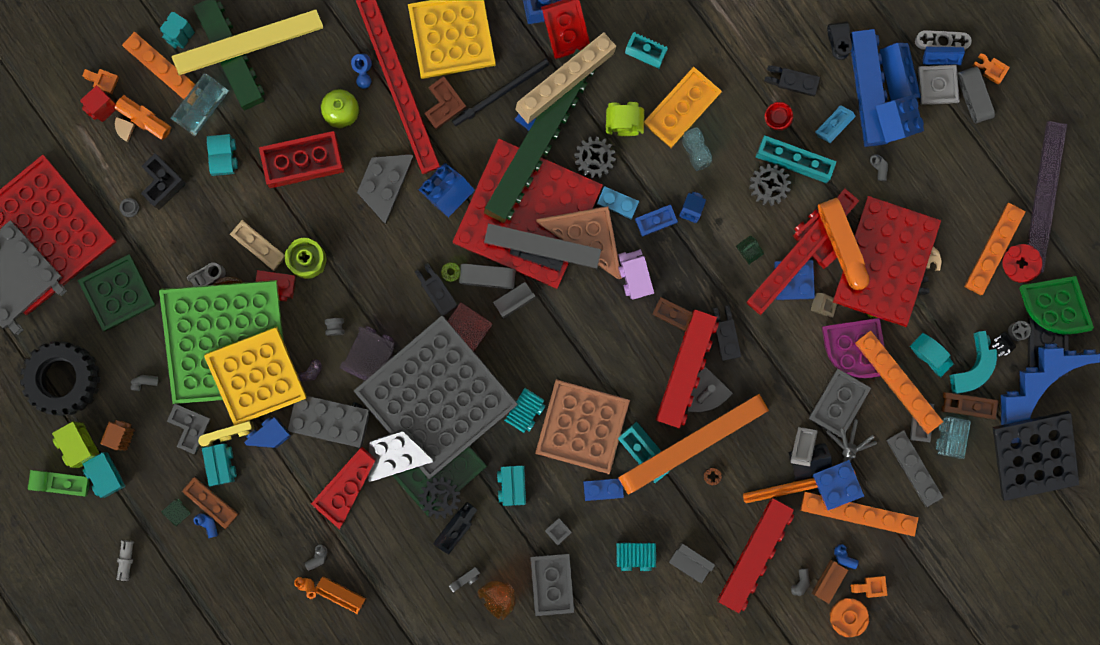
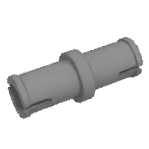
(125, 560)

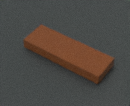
(210, 502)

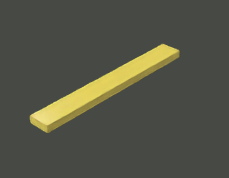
(247, 42)

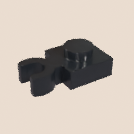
(1004, 344)

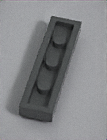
(914, 468)

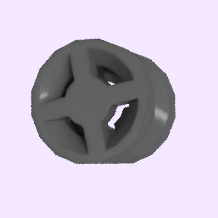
(334, 327)
(1023, 329)

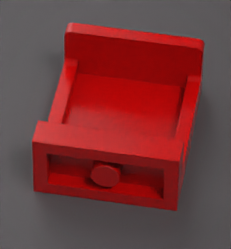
(825, 253)

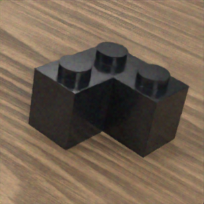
(165, 182)

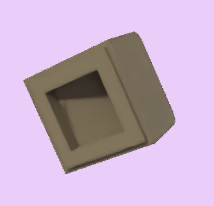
(823, 305)

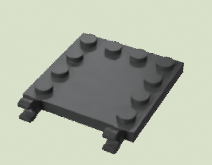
(23, 276)

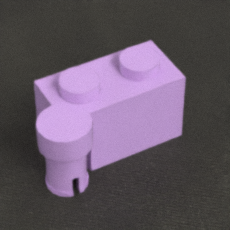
(636, 274)

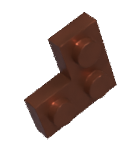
(448, 105)

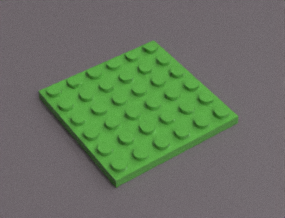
(208, 319)

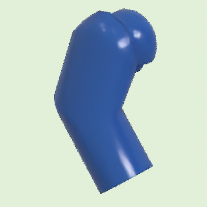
(206, 522)

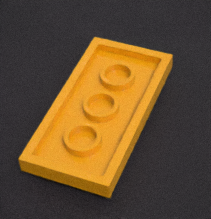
(682, 107)

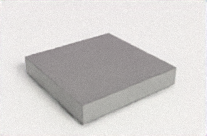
(938, 84)

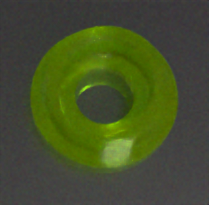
(450, 278)

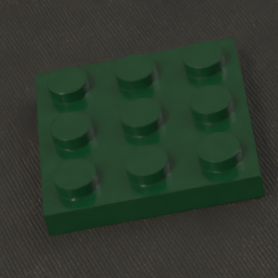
(117, 292)

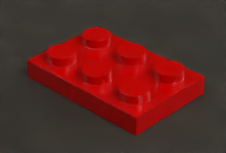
(565, 27)

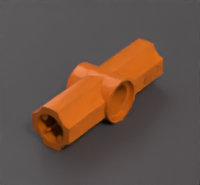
(143, 117)

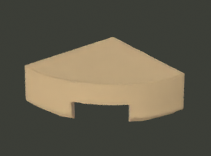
(124, 128)

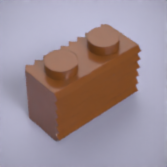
(117, 435)

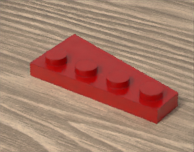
(342, 491)

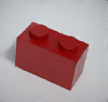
(98, 104)

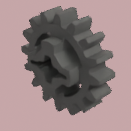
(600, 164)
(777, 186)

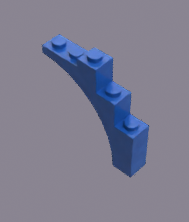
(1033, 382)

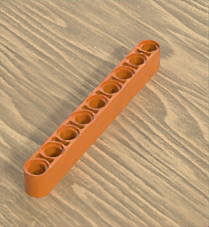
(693, 444)

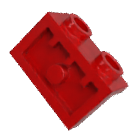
(285, 283)

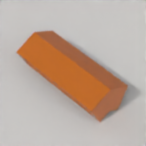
(340, 595)

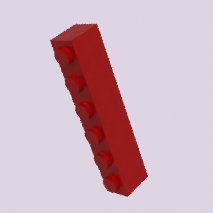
(755, 555)

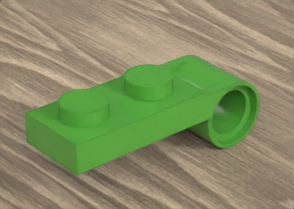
(58, 483)

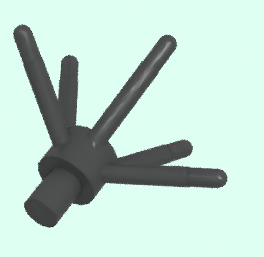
(850, 449)

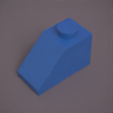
(692, 207)

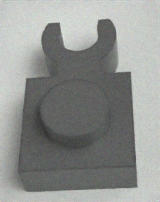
(470, 577)

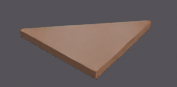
(590, 229)

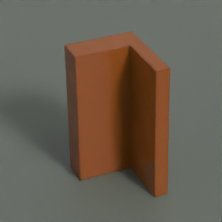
(829, 581)

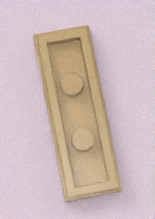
(258, 245)

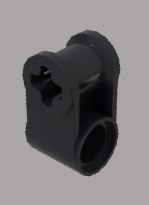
(839, 37)

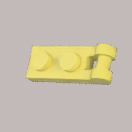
(225, 434)

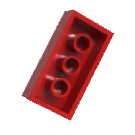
(301, 159)

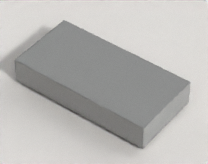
(804, 446)

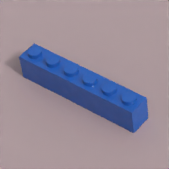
(868, 84)

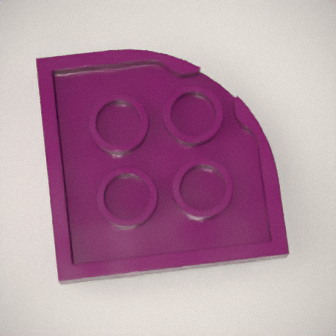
(844, 353)

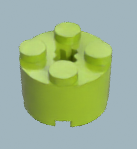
(625, 119)
(297, 252)

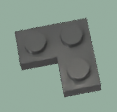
(193, 425)

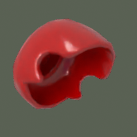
(779, 116)

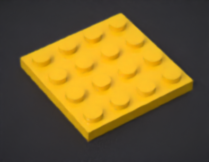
(451, 36)
(255, 376)

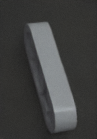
(929, 35)

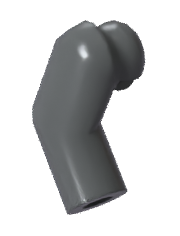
(881, 165)
(143, 379)
(319, 558)
(803, 584)

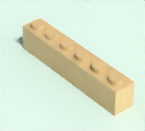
(565, 78)

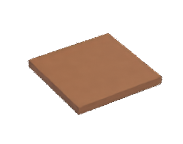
(582, 426)

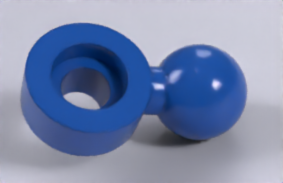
(363, 80)

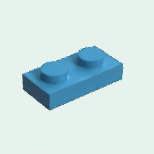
(835, 124)
(618, 202)

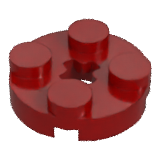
(1028, 272)

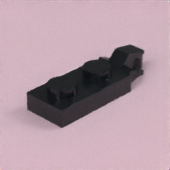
(455, 528)

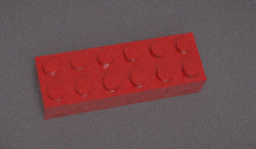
(686, 368)

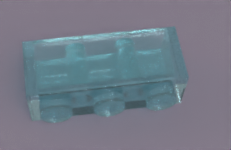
(199, 104)

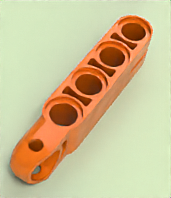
(844, 243)

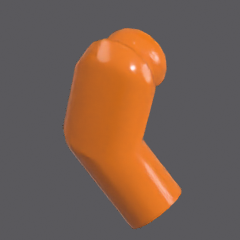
(307, 585)

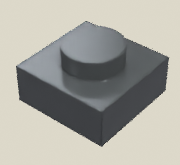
(558, 531)

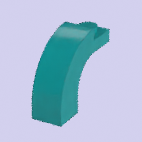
(981, 370)

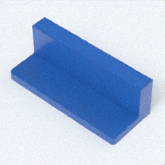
(899, 71)

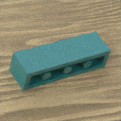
(795, 159)

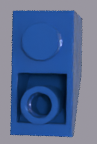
(270, 435)

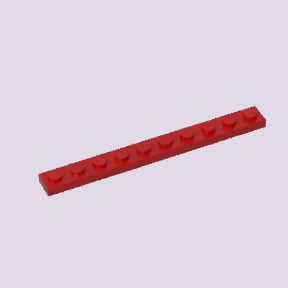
(398, 85)

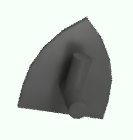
(709, 392)

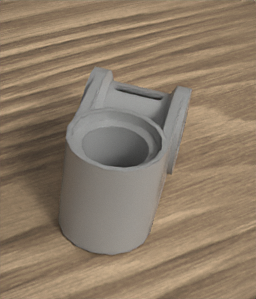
(204, 277)

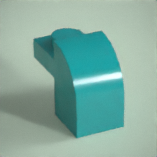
(932, 353)

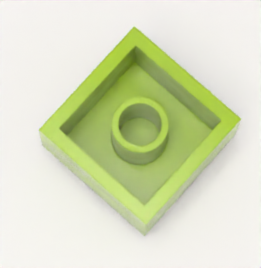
(75, 444)

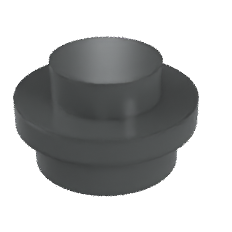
(129, 207)

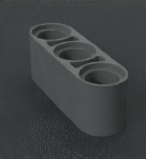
(975, 94)
(487, 276)

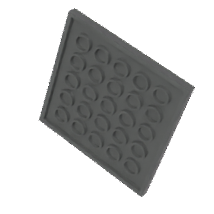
(437, 394)

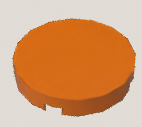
(849, 617)

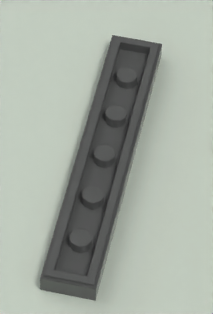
(542, 246)

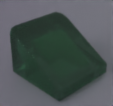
(750, 249)
(176, 512)

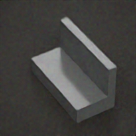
(514, 300)
(691, 563)

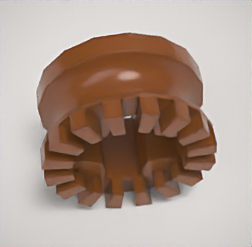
(708, 472)

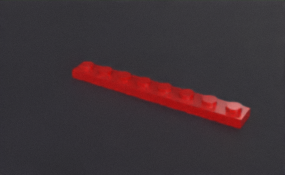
(796, 259)

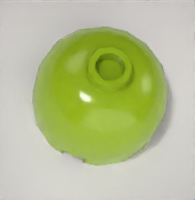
(339, 108)

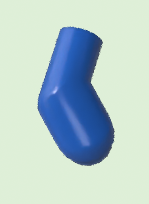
(842, 557)

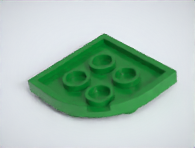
(1057, 305)

